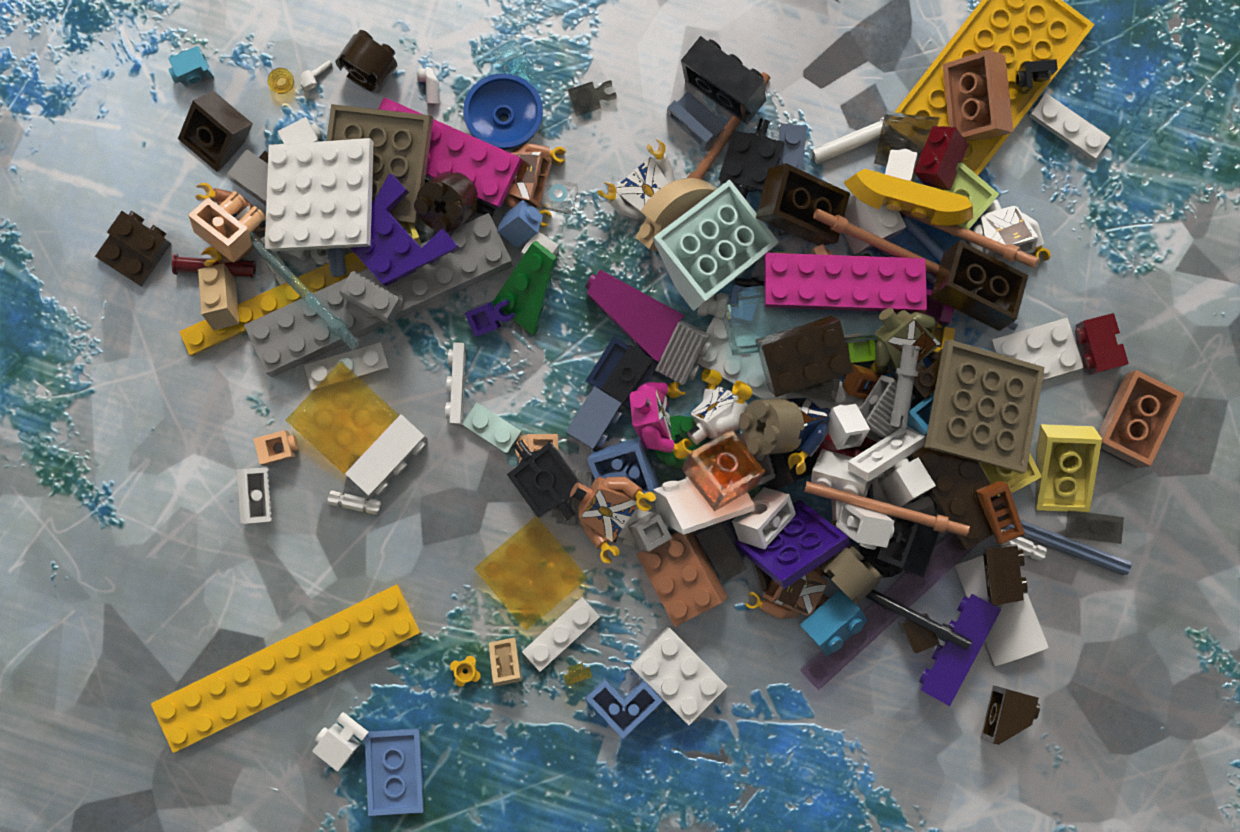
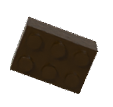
(793, 197)
(979, 285)
(804, 356)

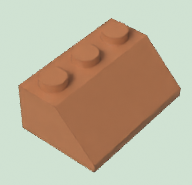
(978, 96)

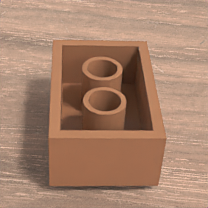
(1139, 418)
(682, 577)

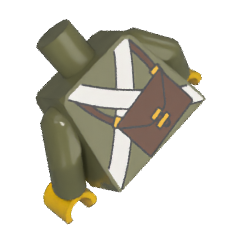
(901, 329)

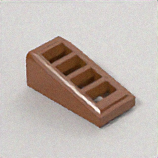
(856, 381)
(1005, 497)

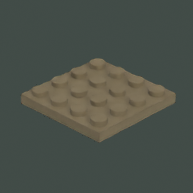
(398, 148)
(984, 406)

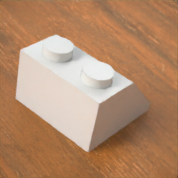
(881, 222)

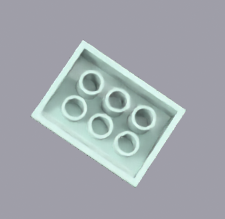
(712, 244)

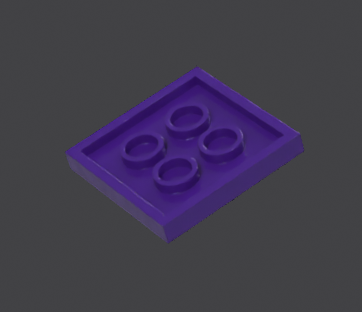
(798, 548)

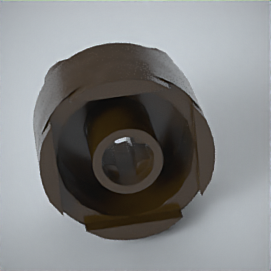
(367, 61)
(447, 201)

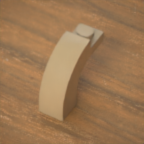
(669, 205)

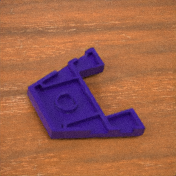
(392, 248)

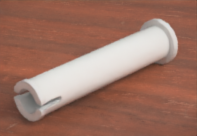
(847, 142)

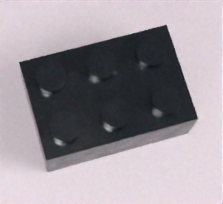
(724, 79)

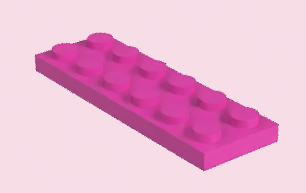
(455, 151)
(844, 282)

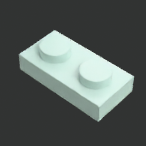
(491, 428)

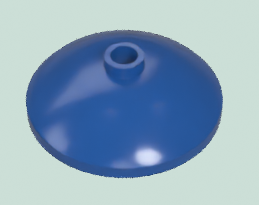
(498, 97)

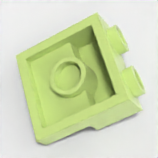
(977, 191)

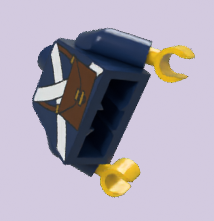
(814, 432)

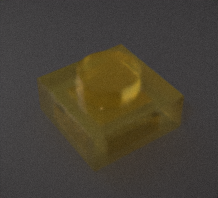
(577, 673)

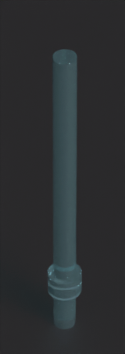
(335, 325)

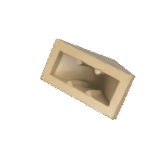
(505, 662)

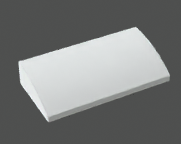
(1016, 627)

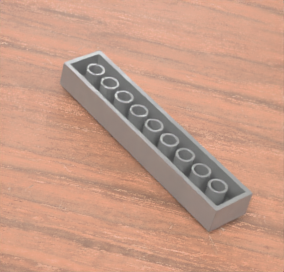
(299, 334)

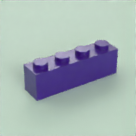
(953, 661)

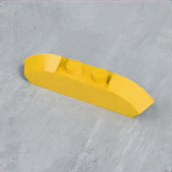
(900, 194)

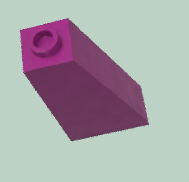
(637, 315)

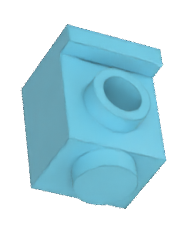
(189, 66)

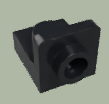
(1035, 70)

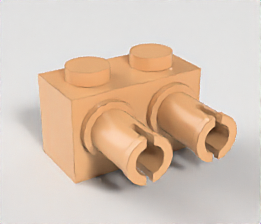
(221, 230)

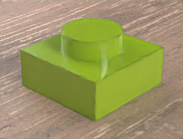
(861, 351)

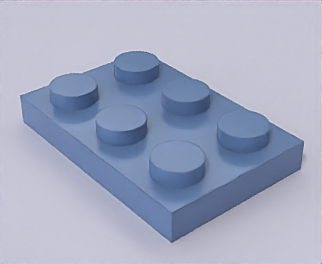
(394, 772)

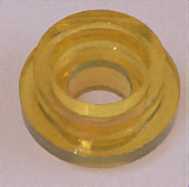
(279, 73)

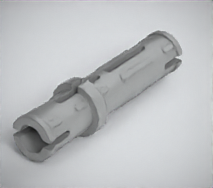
(904, 386)

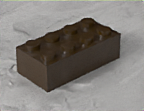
(956, 493)

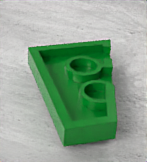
(528, 287)

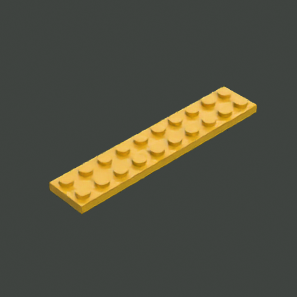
(285, 668)

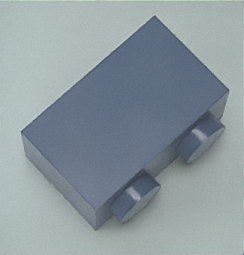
(594, 419)

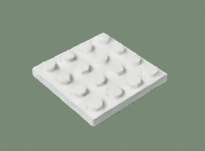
(319, 195)

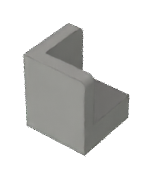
(649, 532)

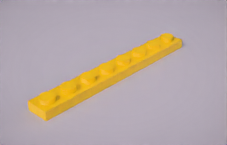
(202, 337)

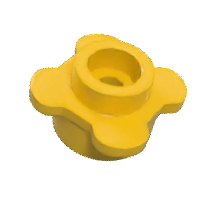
(460, 677)

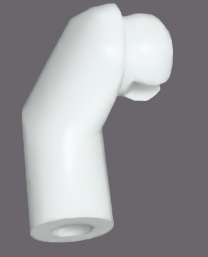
(432, 84)

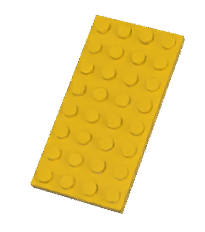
(1013, 28)

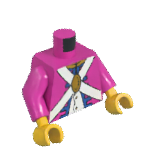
(652, 417)

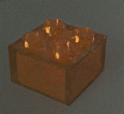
(723, 470)

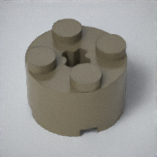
(771, 426)
(851, 575)

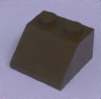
(214, 130)
(1004, 574)
(1008, 714)

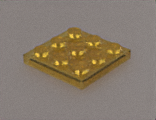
(342, 417)
(531, 573)

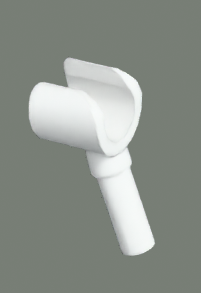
(308, 77)

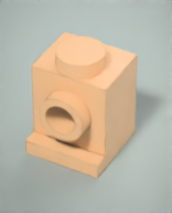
(266, 445)

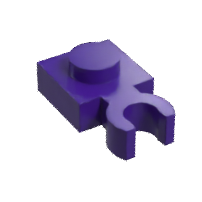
(486, 318)

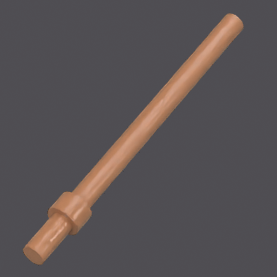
(719, 143)
(840, 224)
(1010, 252)
(938, 523)

